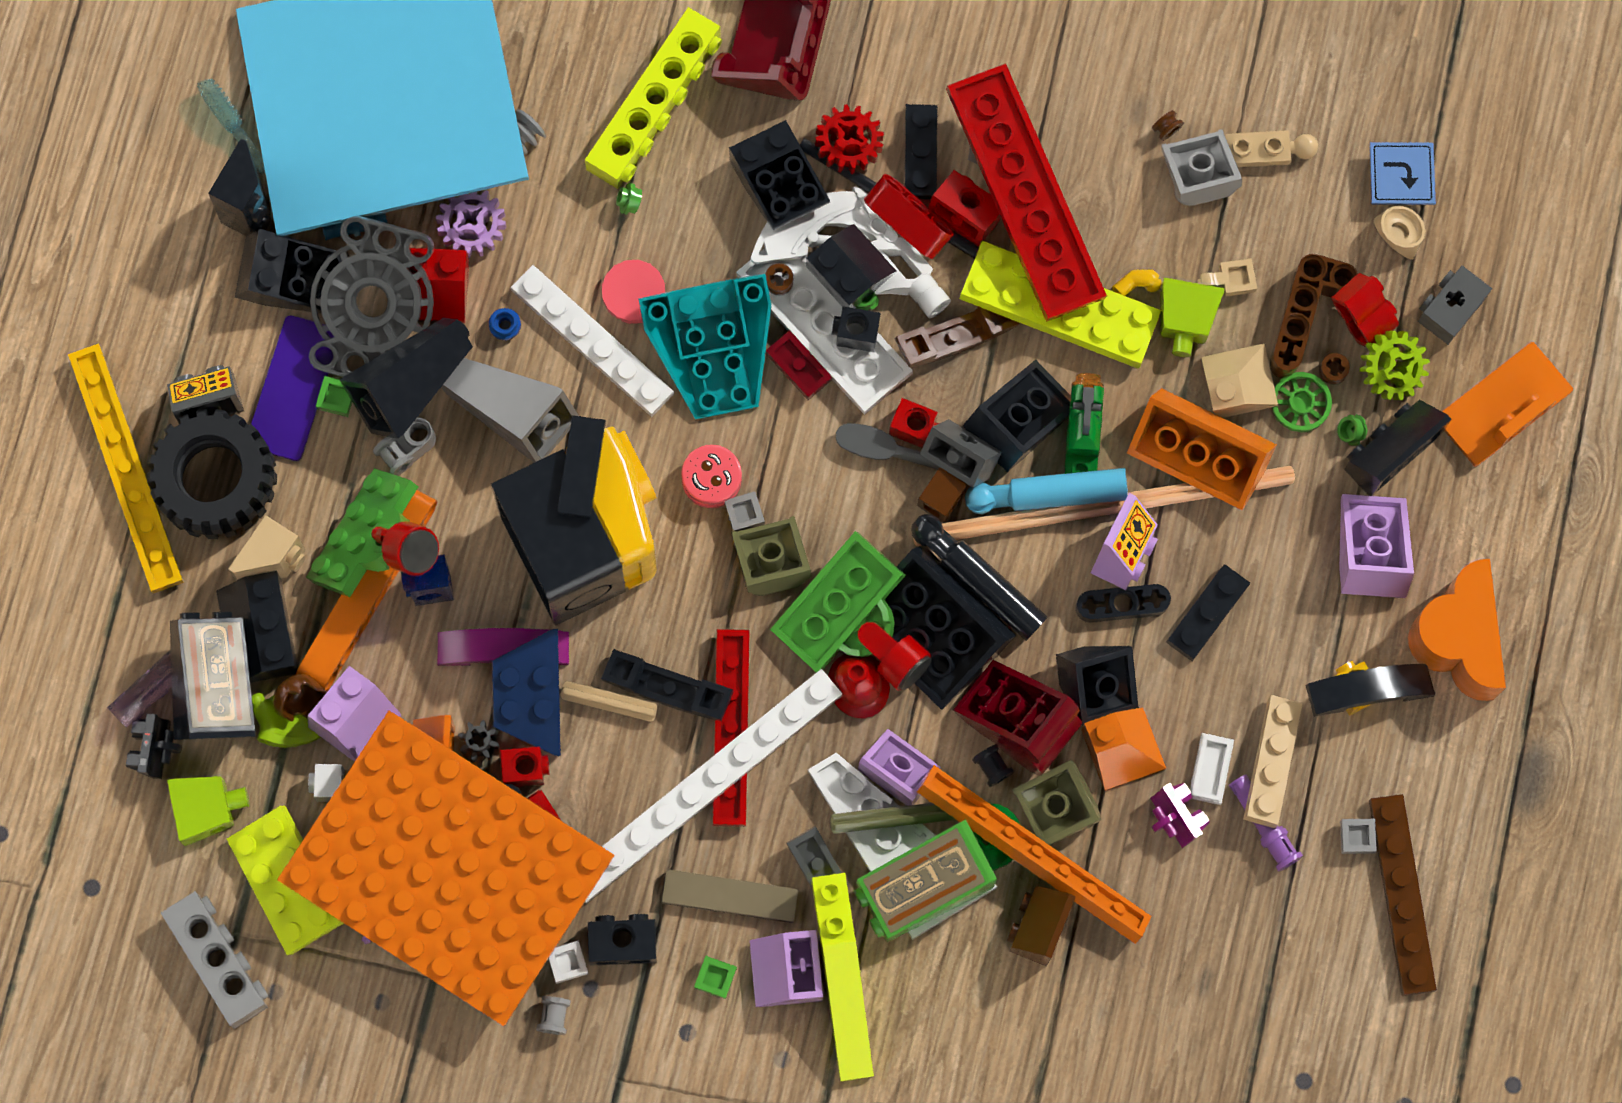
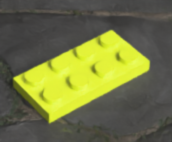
(263, 854)

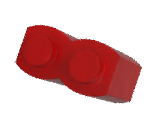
(1365, 309)

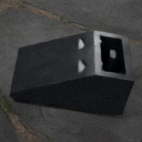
(777, 175)
(281, 271)

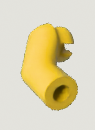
(1138, 278)

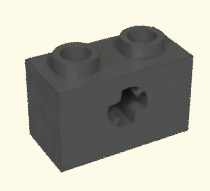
(1446, 320)
(960, 453)

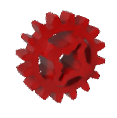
(844, 126)

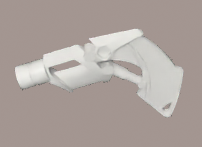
(844, 210)

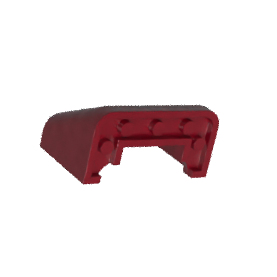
(774, 48)

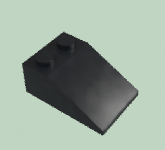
(1021, 414)

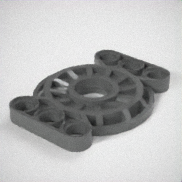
(376, 267)

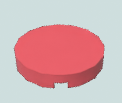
(627, 284)

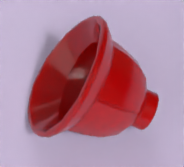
(861, 686)

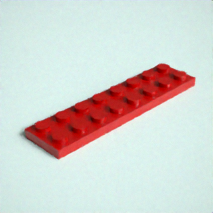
(1026, 192)

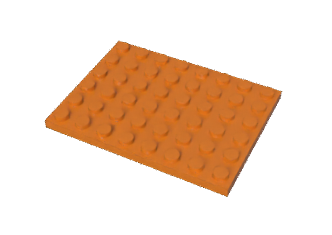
(446, 868)

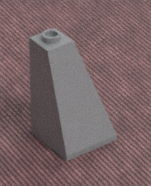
(515, 407)

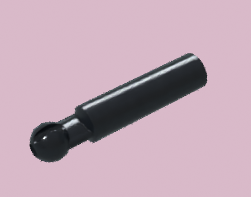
(979, 577)

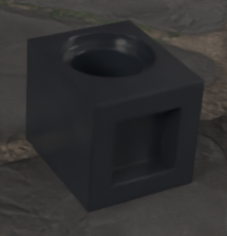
(867, 319)

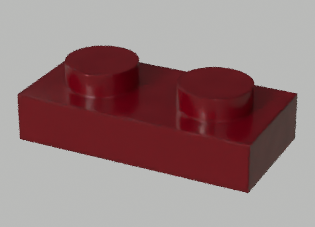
(798, 365)

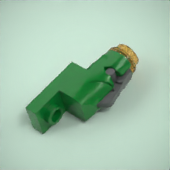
(1084, 424)

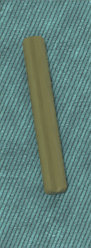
(887, 818)

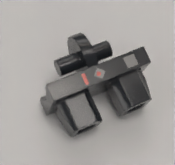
(155, 747)

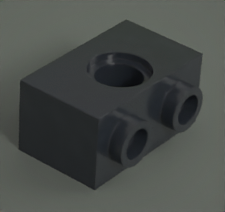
(640, 950)

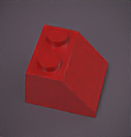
(449, 280)

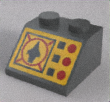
(206, 391)

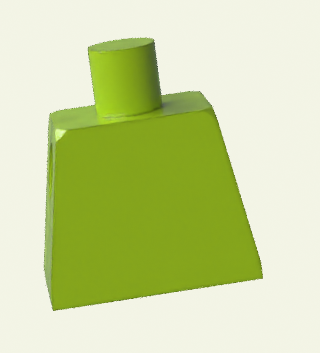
(1187, 313)
(204, 806)

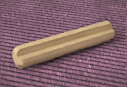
(609, 701)

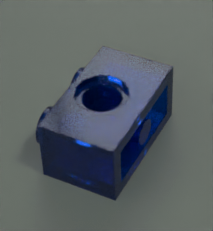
(431, 586)

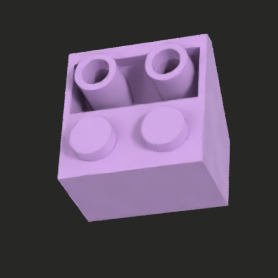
(786, 969)

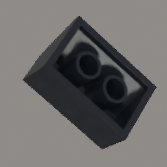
(240, 194)
(1395, 445)
(266, 624)

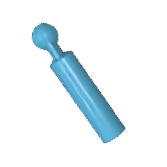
(1050, 491)

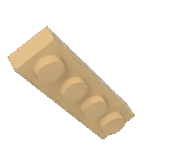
(1272, 761)

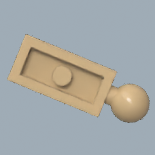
(1269, 148)

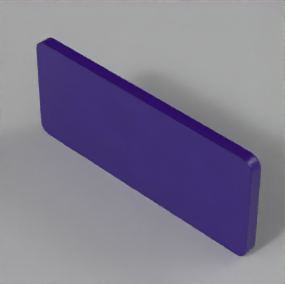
(291, 389)

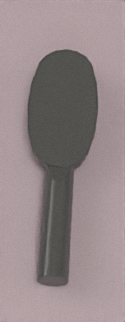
(876, 444)

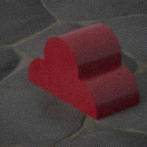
(1020, 716)

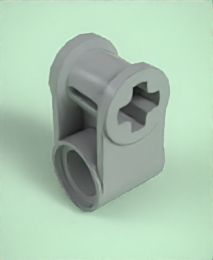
(405, 448)

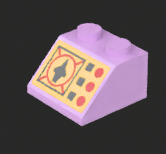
(1126, 544)

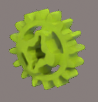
(1406, 370)

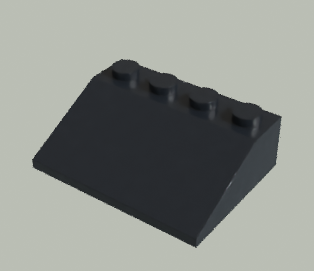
(947, 623)

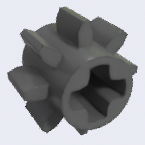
(474, 748)

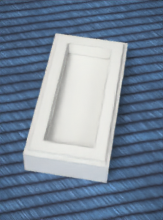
(1211, 768)

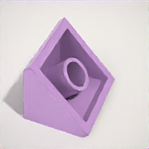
(896, 767)

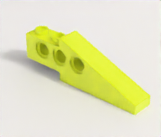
(842, 976)

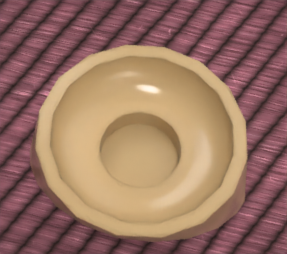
(1401, 230)

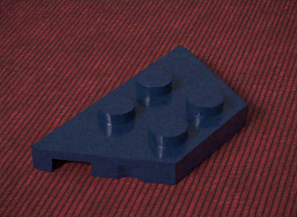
(528, 692)

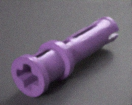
(1273, 839)

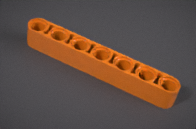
(354, 613)

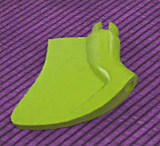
(277, 730)

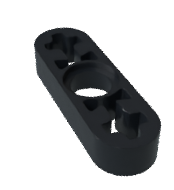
(1147, 608)

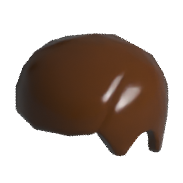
(297, 696)

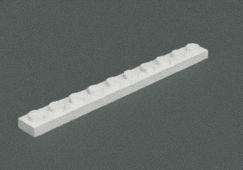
(717, 775)

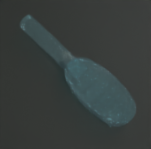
(227, 117)

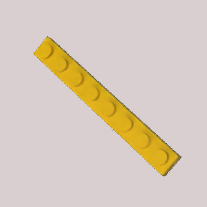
(125, 468)

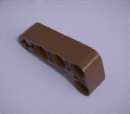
(1303, 316)

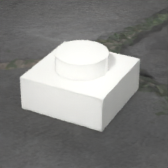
(568, 962)

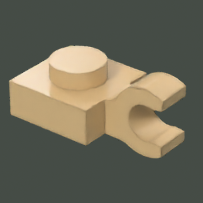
(1234, 276)

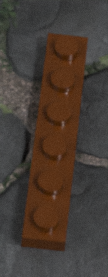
(1402, 895)

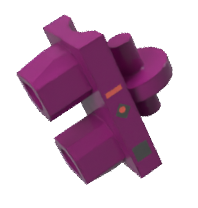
(1175, 817)

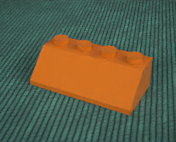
(1201, 448)

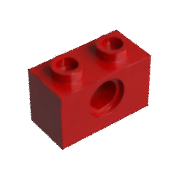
(973, 222)

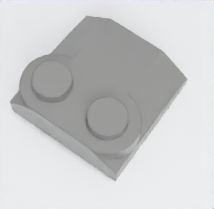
(1202, 168)

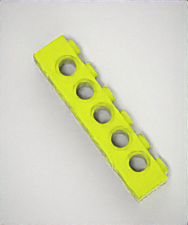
(690, 29)

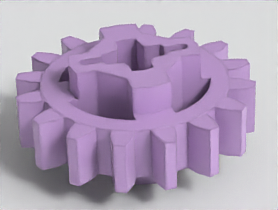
(461, 231)

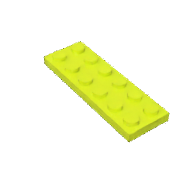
(1110, 327)

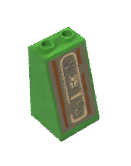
(925, 882)

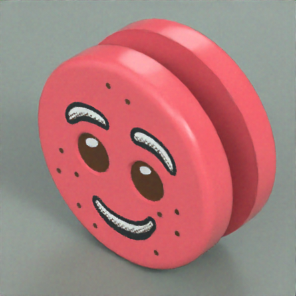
(711, 476)

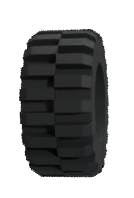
(198, 435)

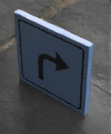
(1402, 173)

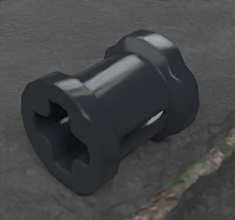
(993, 765)

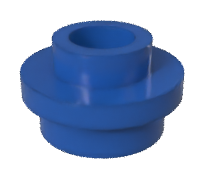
(504, 314)

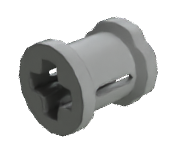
(553, 1015)

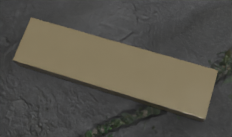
(729, 896)

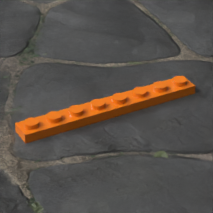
(1034, 854)

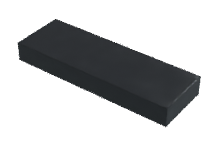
(581, 467)

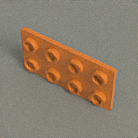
(1505, 403)

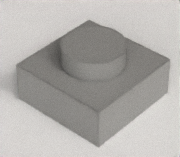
(744, 512)
(1358, 836)

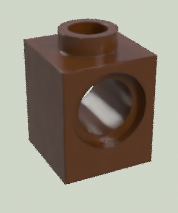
(942, 495)

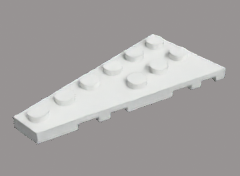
(850, 791)

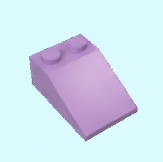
(1375, 546)

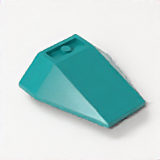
(712, 341)

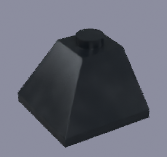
(1098, 679)

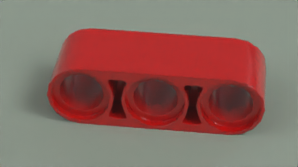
(908, 216)

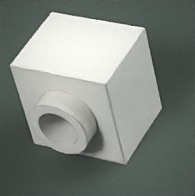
(325, 781)

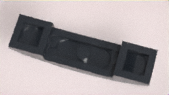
(667, 687)
(1370, 687)

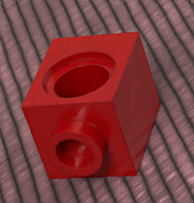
(905, 412)
(510, 759)

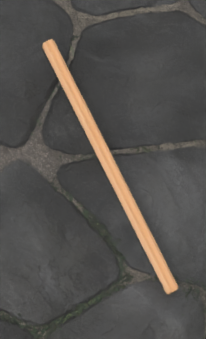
(1149, 498)

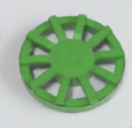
(1302, 402)

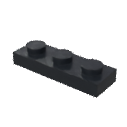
(921, 150)
(1208, 612)

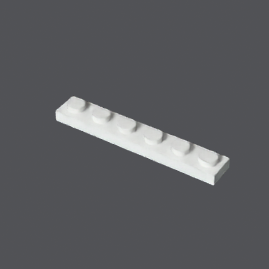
(592, 340)

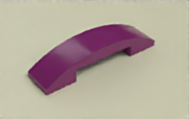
(487, 644)

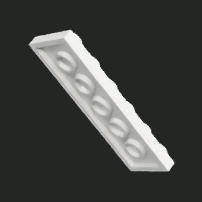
(809, 315)

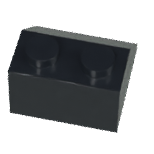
(849, 266)

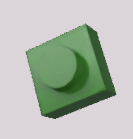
(333, 397)
(715, 977)

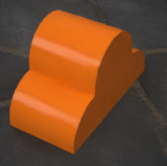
(1462, 634)

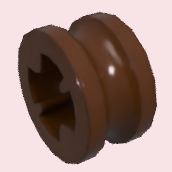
(1167, 125)
(770, 275)
(1343, 366)

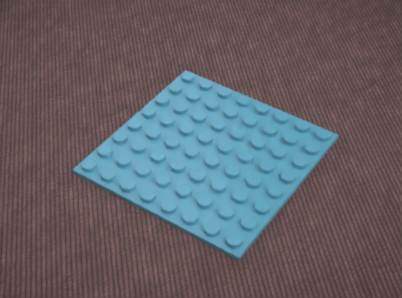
(377, 105)

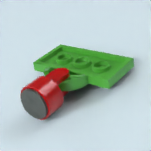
(375, 537)
(849, 613)

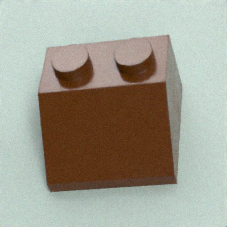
(1041, 924)

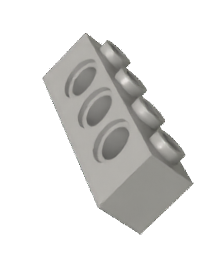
(181, 920)

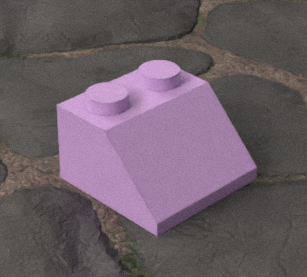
(350, 713)

